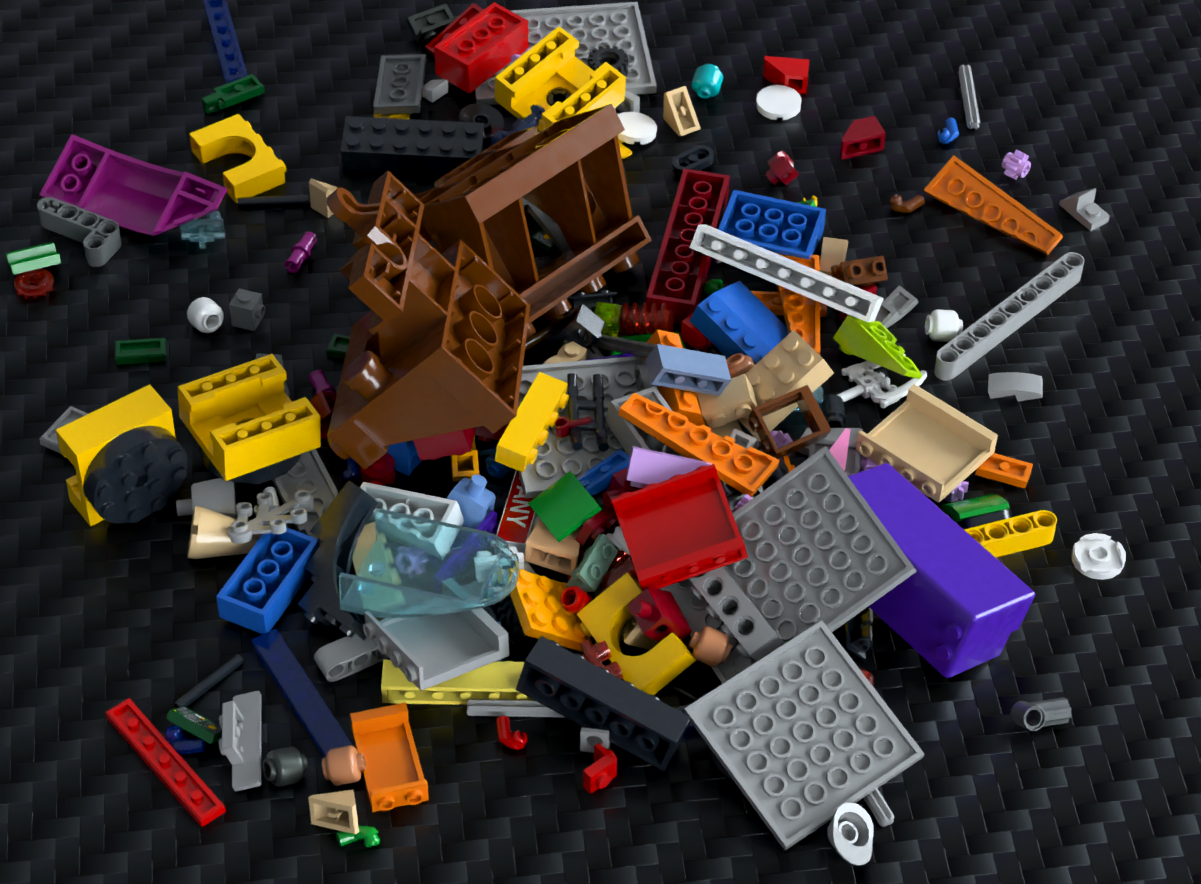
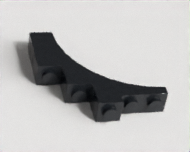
(337, 535)

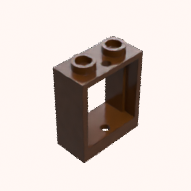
(810, 411)

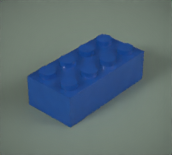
(267, 580)

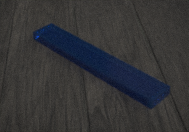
(225, 40)
(300, 692)

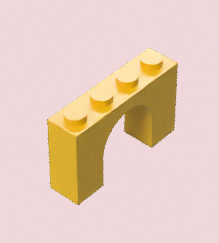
(236, 136)
(604, 620)

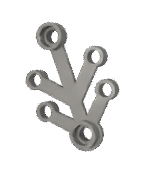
(242, 529)

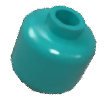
(707, 81)

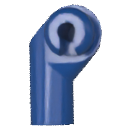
(949, 133)

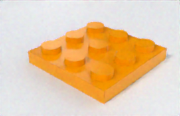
(542, 613)

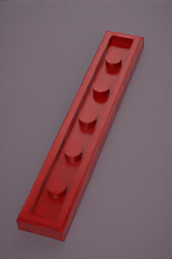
(165, 762)

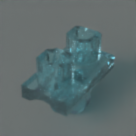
(204, 229)

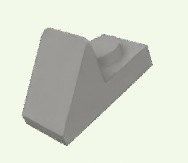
(1083, 208)

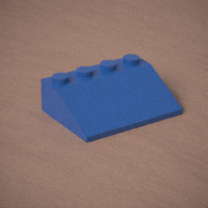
(774, 224)
(738, 323)

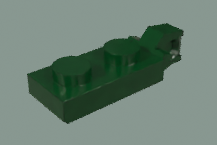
(232, 93)

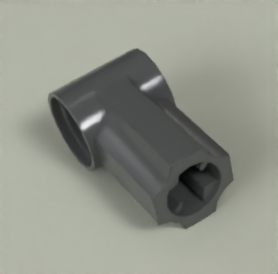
(1041, 713)

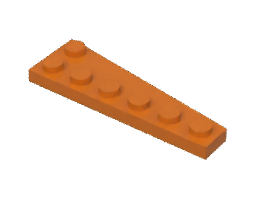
(982, 200)
(799, 311)
(735, 465)

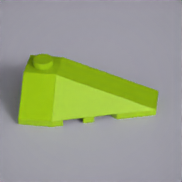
(875, 344)

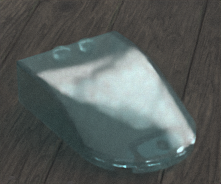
(428, 569)

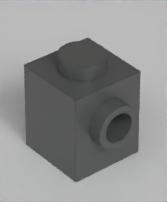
(246, 309)

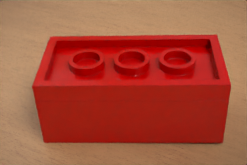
(481, 47)

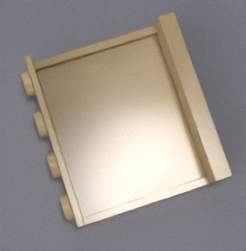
(928, 443)

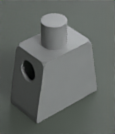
(211, 494)

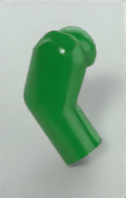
(367, 833)

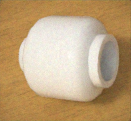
(205, 315)
(943, 325)

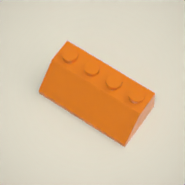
(679, 400)

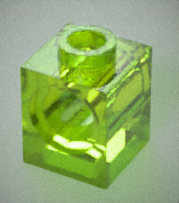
(611, 315)

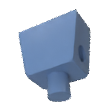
(473, 500)

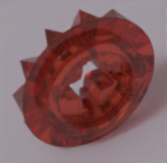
(37, 276)

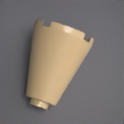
(210, 536)

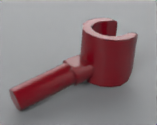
(564, 424)

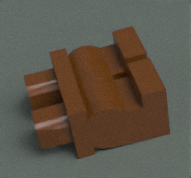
(861, 271)

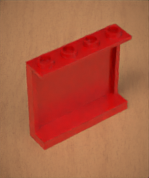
(679, 528)

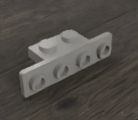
(242, 739)

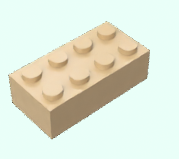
(783, 370)

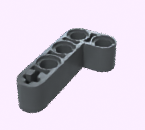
(97, 233)

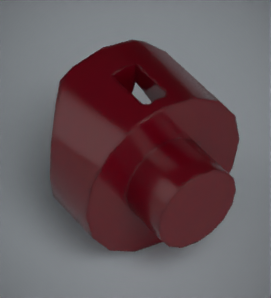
(781, 169)
(381, 470)

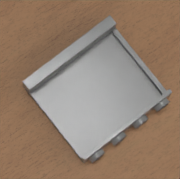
(438, 645)

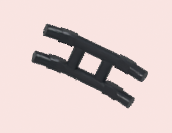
(595, 405)

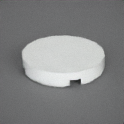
(778, 102)
(637, 128)
(1098, 556)

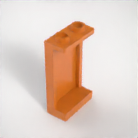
(392, 762)

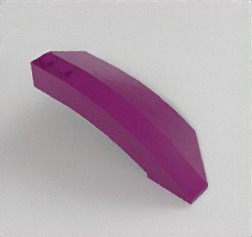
(128, 189)

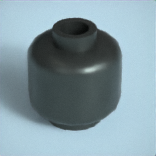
(284, 766)

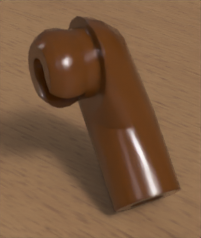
(906, 206)

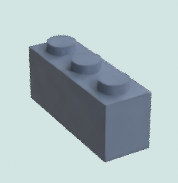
(688, 370)

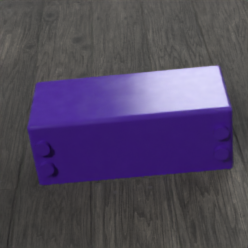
(960, 598)

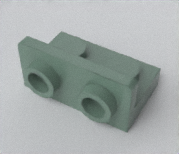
(593, 564)

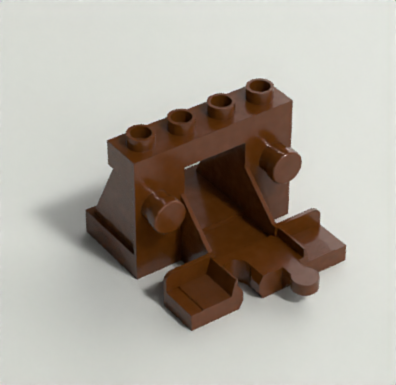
(566, 172)
(439, 335)

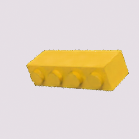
(533, 419)

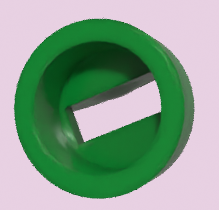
(712, 286)

